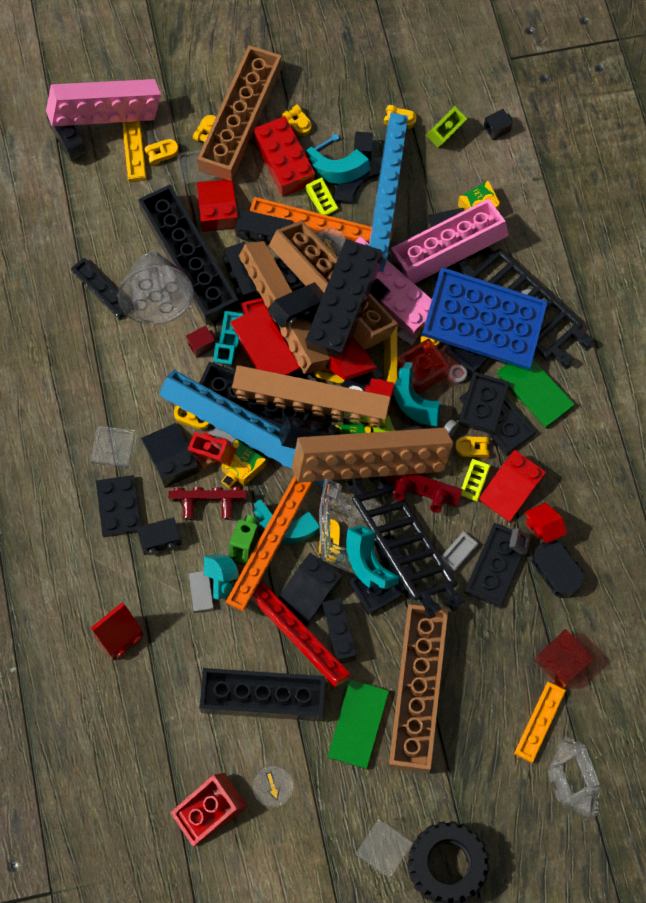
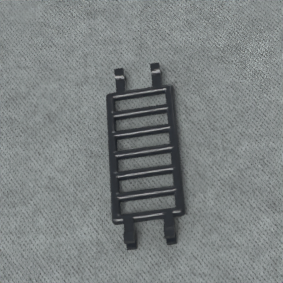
(584, 340)
(424, 595)

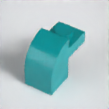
(223, 572)

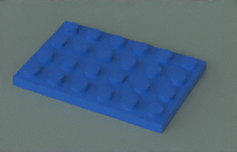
(484, 318)

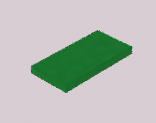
(536, 392)
(358, 724)

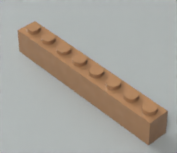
(271, 286)

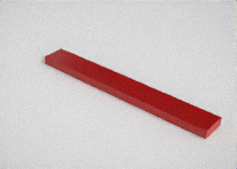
(299, 634)

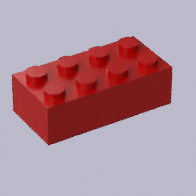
(283, 156)

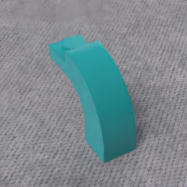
(340, 170)
(228, 346)
(414, 406)
(298, 532)
(363, 559)

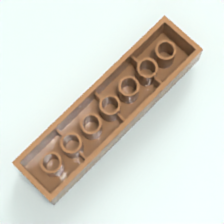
(239, 113)
(315, 263)
(311, 396)
(371, 454)
(418, 690)

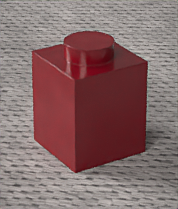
(201, 341)

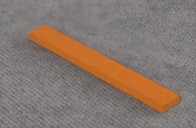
(313, 220)
(268, 544)

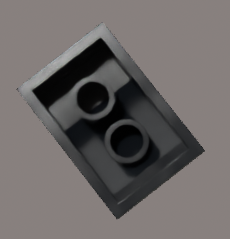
(170, 455)
(309, 587)

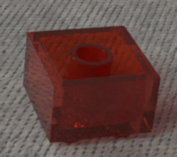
(428, 365)
(563, 659)

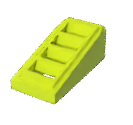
(324, 189)
(474, 463)

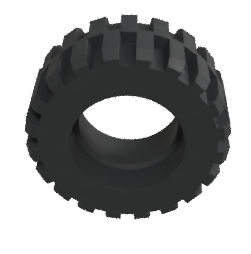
(448, 834)

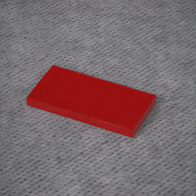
(264, 342)

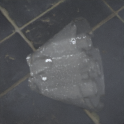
(155, 290)

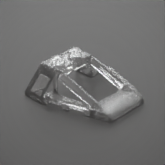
(341, 503)
(578, 801)

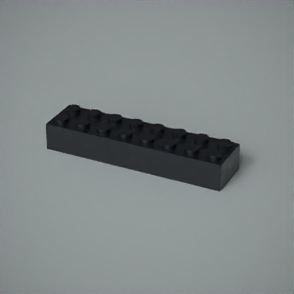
(189, 253)

